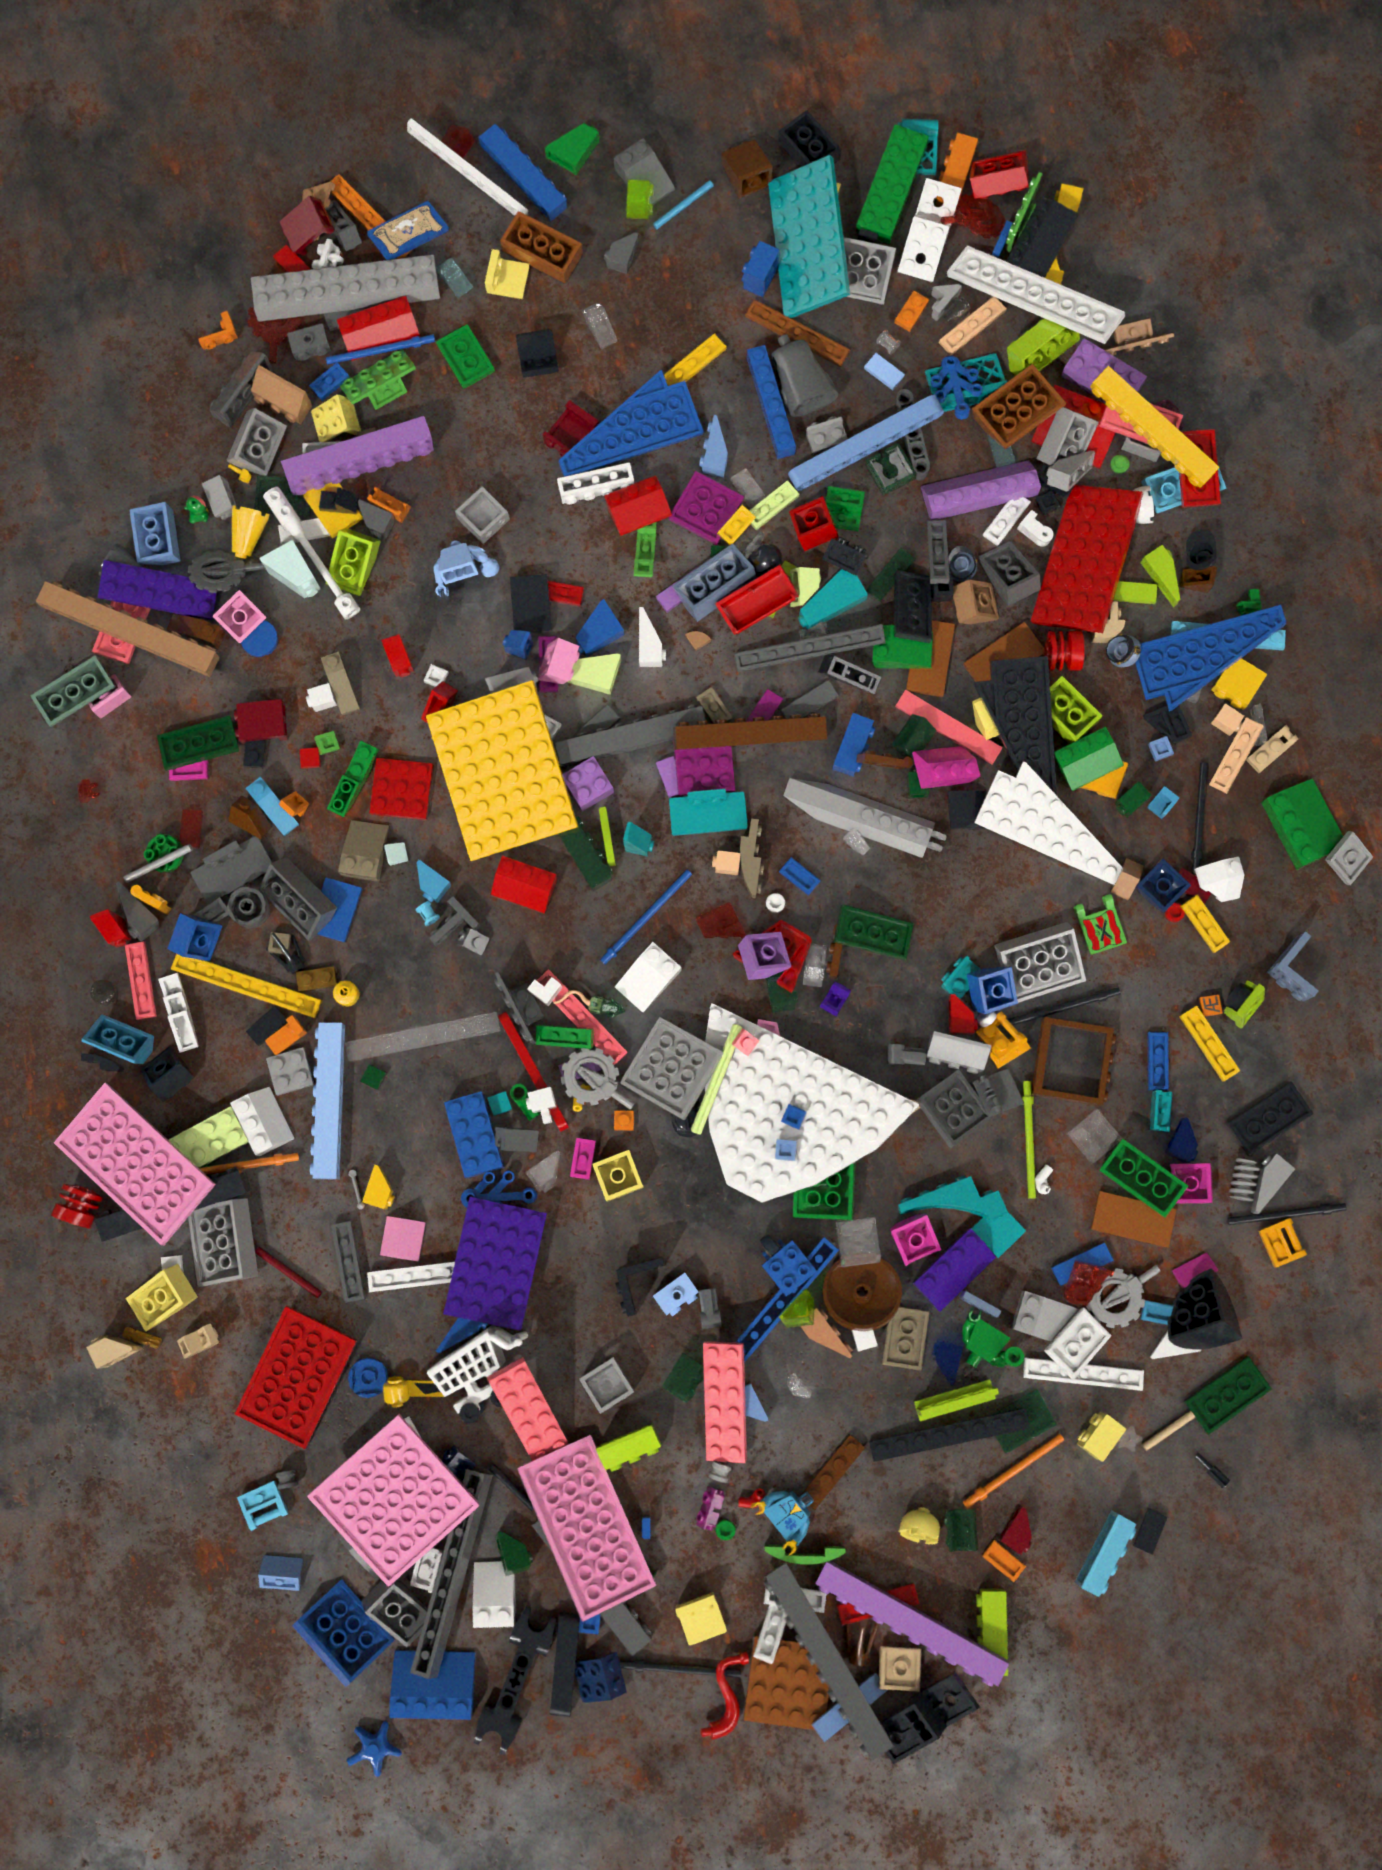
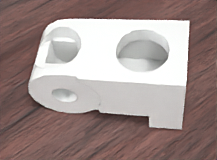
(1035, 530)

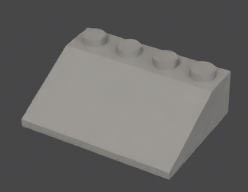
(868, 269)
(1042, 961)
(223, 1243)

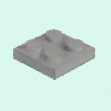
(1349, 858)
(290, 1071)

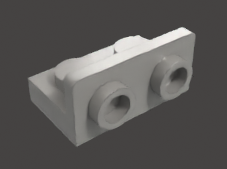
(826, 434)

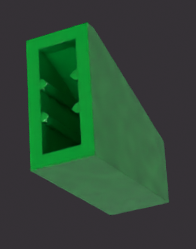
(573, 148)

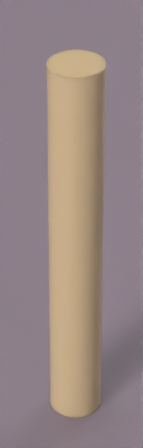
(1168, 1430)

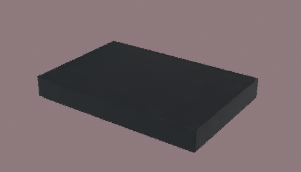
(531, 603)

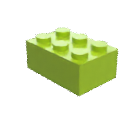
(1071, 711)

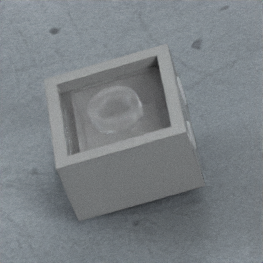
(482, 515)
(607, 1385)

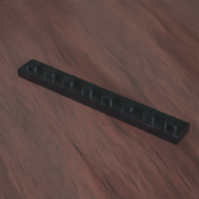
(949, 1434)

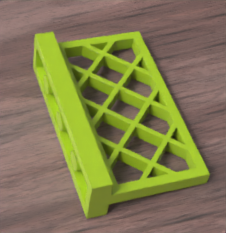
(955, 1399)

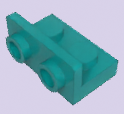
(957, 981)

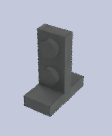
(453, 922)

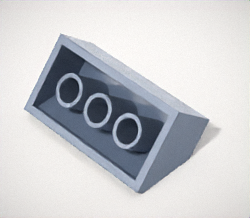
(714, 581)

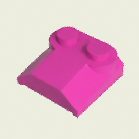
(1199, 1182)
(915, 1238)

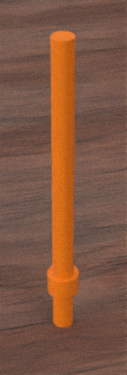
(277, 1159)
(981, 1493)

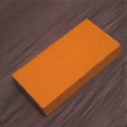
(1003, 1560)

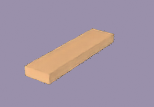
(972, 325)
(1236, 755)

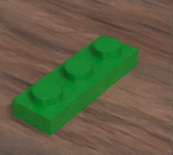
(564, 1036)

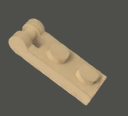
(1271, 749)

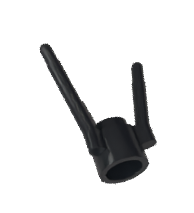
(294, 963)

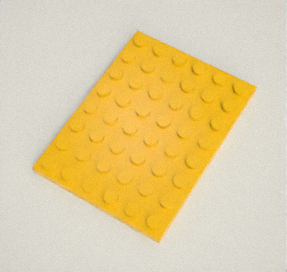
(502, 771)

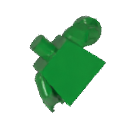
(987, 1342)

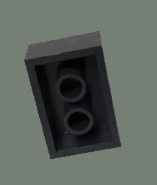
(807, 140)

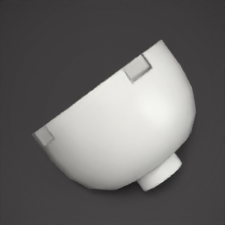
(1146, 509)

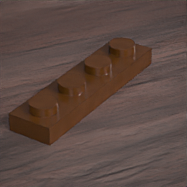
(833, 1470)

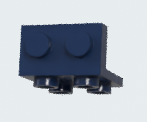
(600, 1678)

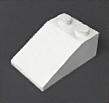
(648, 977)
(493, 1596)

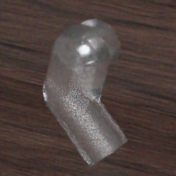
(795, 1387)

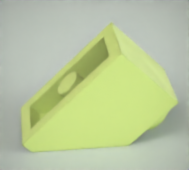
(805, 582)

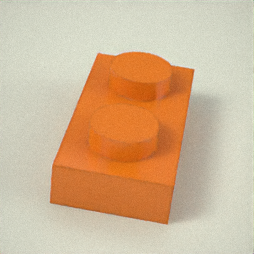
(911, 311)

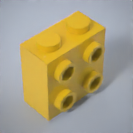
(1239, 683)

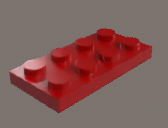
(1210, 492)

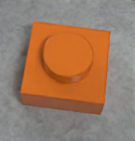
(623, 1120)

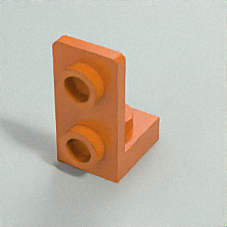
(225, 336)
(286, 1035)

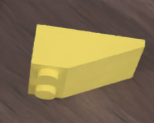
(161, 1297)

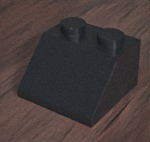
(166, 1074)

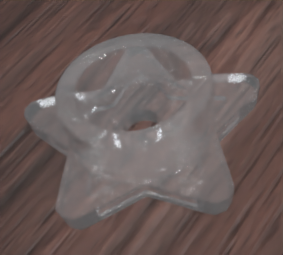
(1134, 1439)

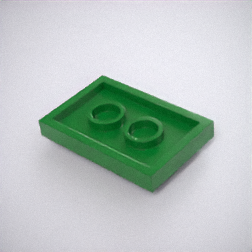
(465, 356)

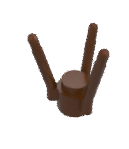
(859, 1654)

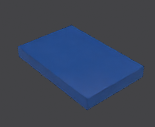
(346, 899)

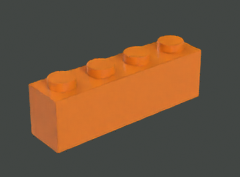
(957, 163)

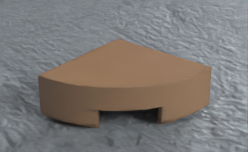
(697, 639)

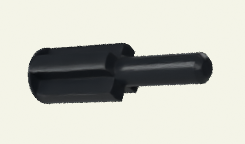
(1213, 1471)

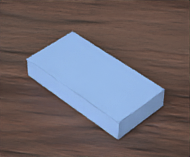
(884, 371)

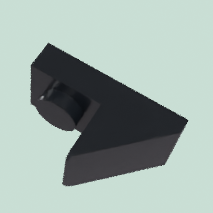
(339, 501)

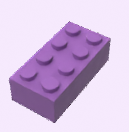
(1091, 361)

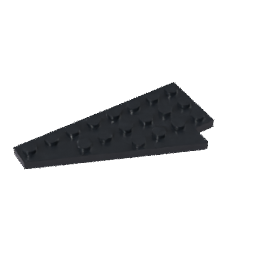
(1021, 712)

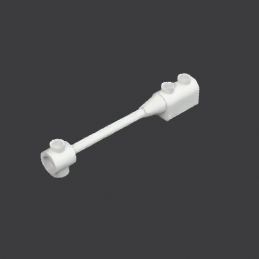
(290, 521)

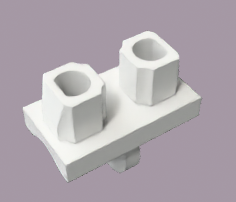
(329, 256)

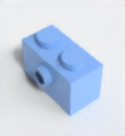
(676, 1294)

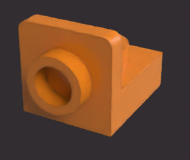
(294, 804)

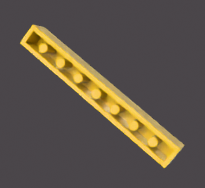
(1154, 427)

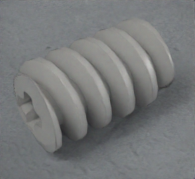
(1244, 1179)

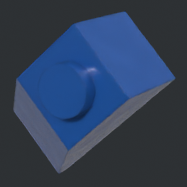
(518, 643)

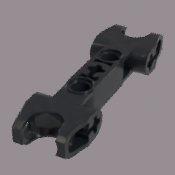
(501, 1717)

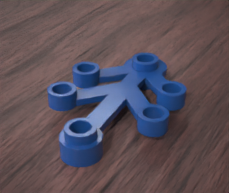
(956, 383)
(495, 1195)

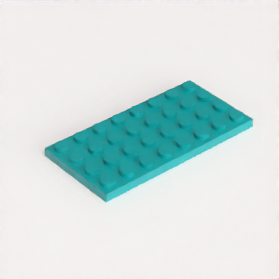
(809, 237)

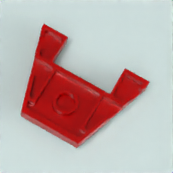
(797, 947)

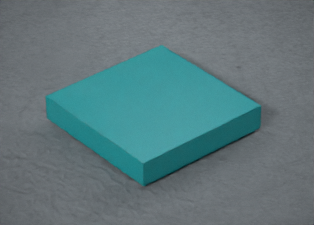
(999, 1233)

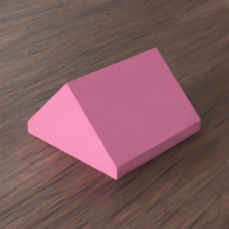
(111, 699)
(402, 1238)

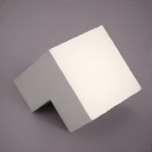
(545, 993)

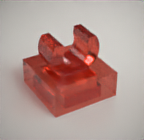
(85, 792)

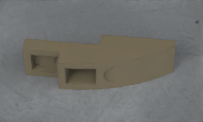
(750, 865)

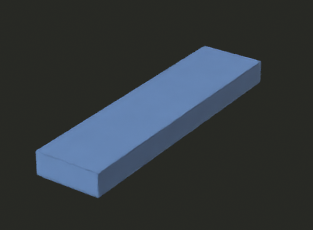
(831, 1720)

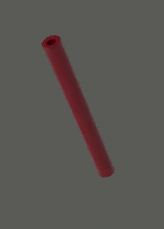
(288, 1272)

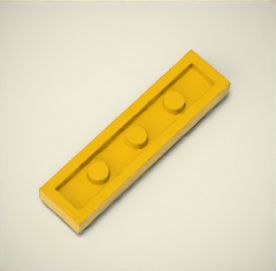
(1209, 1043)

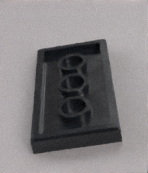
(912, 606)
(1269, 1118)

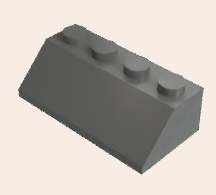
(237, 393)
(297, 898)

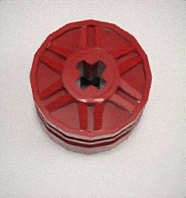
(1065, 650)
(77, 1206)

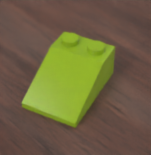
(353, 560)

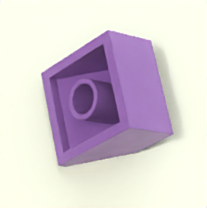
(764, 955)

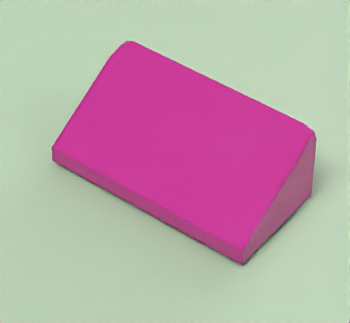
(1192, 1268)

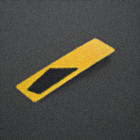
(423, 1389)

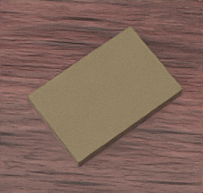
(906, 1339)

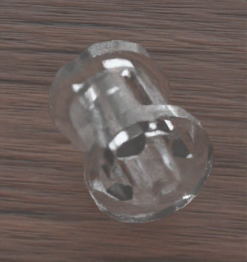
(888, 342)

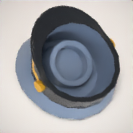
(962, 564)
(1123, 650)

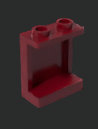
(306, 224)
(569, 429)
(261, 720)

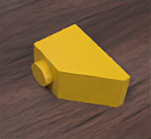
(379, 1190)

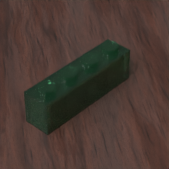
(586, 857)

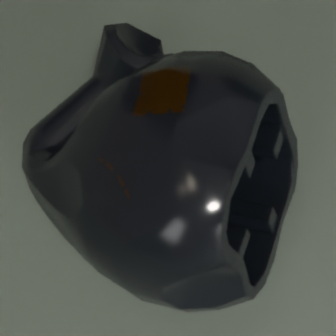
(765, 558)

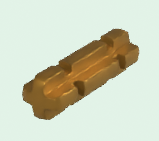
(142, 1337)

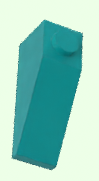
(637, 840)

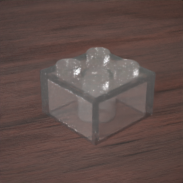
(857, 1242)

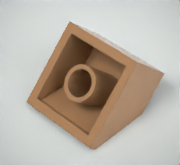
(975, 602)

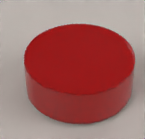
(1175, 913)

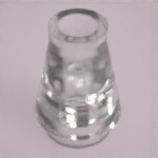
(856, 841)

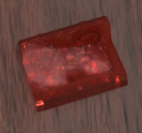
(458, 140)

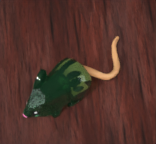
(598, 1004)

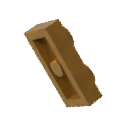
(316, 979)

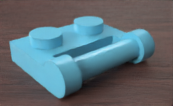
(259, 1499)

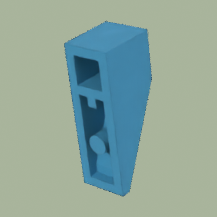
(270, 805)

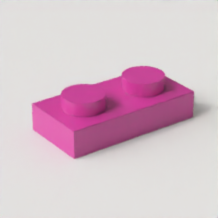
(582, 1158)

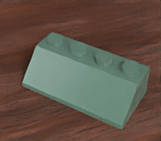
(73, 691)

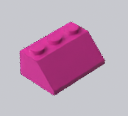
(945, 767)

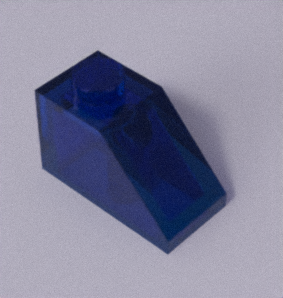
(1183, 1142)
(947, 1359)

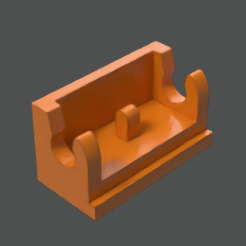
(389, 503)

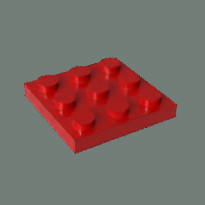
(401, 789)

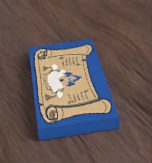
(408, 231)

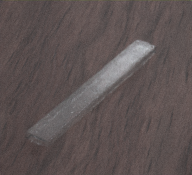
(422, 1036)

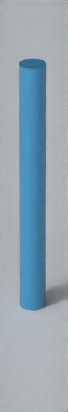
(682, 205)

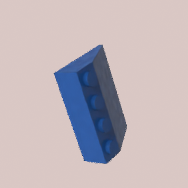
(343, 1633)
(434, 1698)

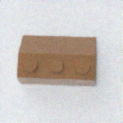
(280, 395)

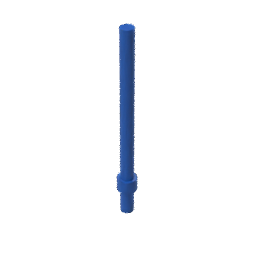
(415, 341)

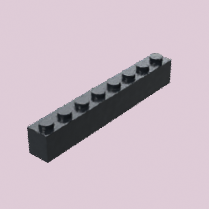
(227, 1186)

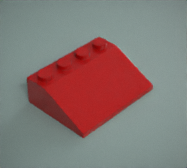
(1087, 407)

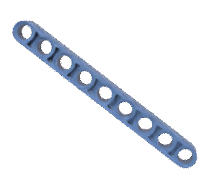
(866, 442)

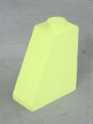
(596, 672)

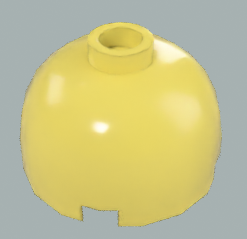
(920, 1526)

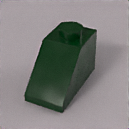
(1132, 800)
(513, 1554)

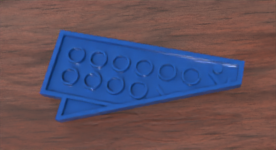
(645, 422)
(1191, 659)

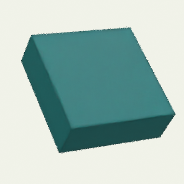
(499, 1103)

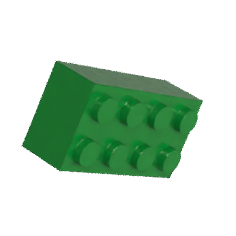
(1143, 1178)

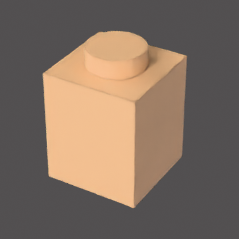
(1228, 720)
(726, 862)

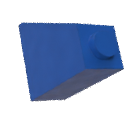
(599, 630)

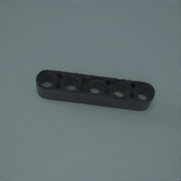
(565, 1664)

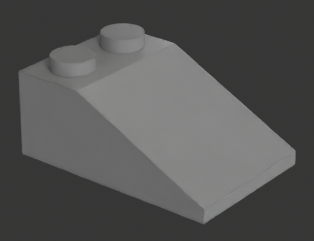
(1041, 1316)

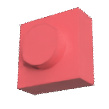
(745, 1042)

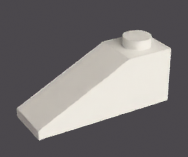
(650, 646)

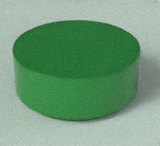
(725, 1529)

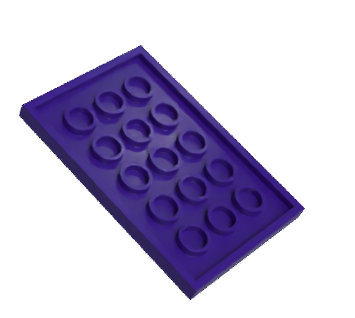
(495, 1263)

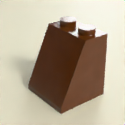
(747, 168)

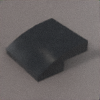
(964, 808)

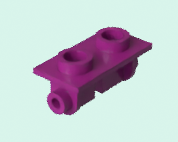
(706, 1516)

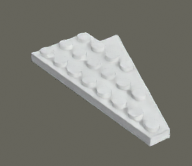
(1035, 817)

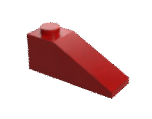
(398, 656)
(111, 927)

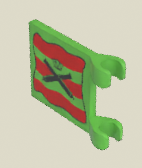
(1102, 928)

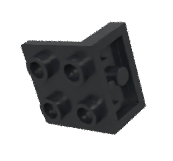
(845, 556)

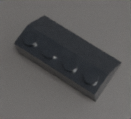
(1042, 237)

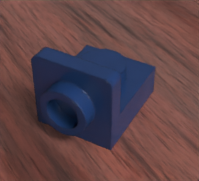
(457, 1462)

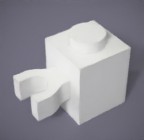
(542, 1101)

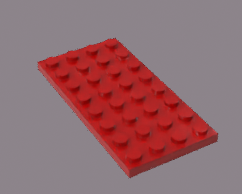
(1087, 558)

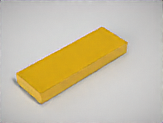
(1205, 923)

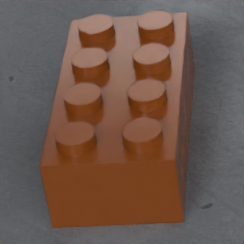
(541, 247)

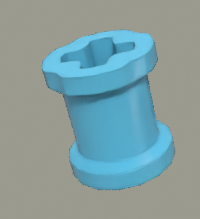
(427, 913)

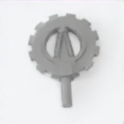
(603, 1085)
(1128, 1288)

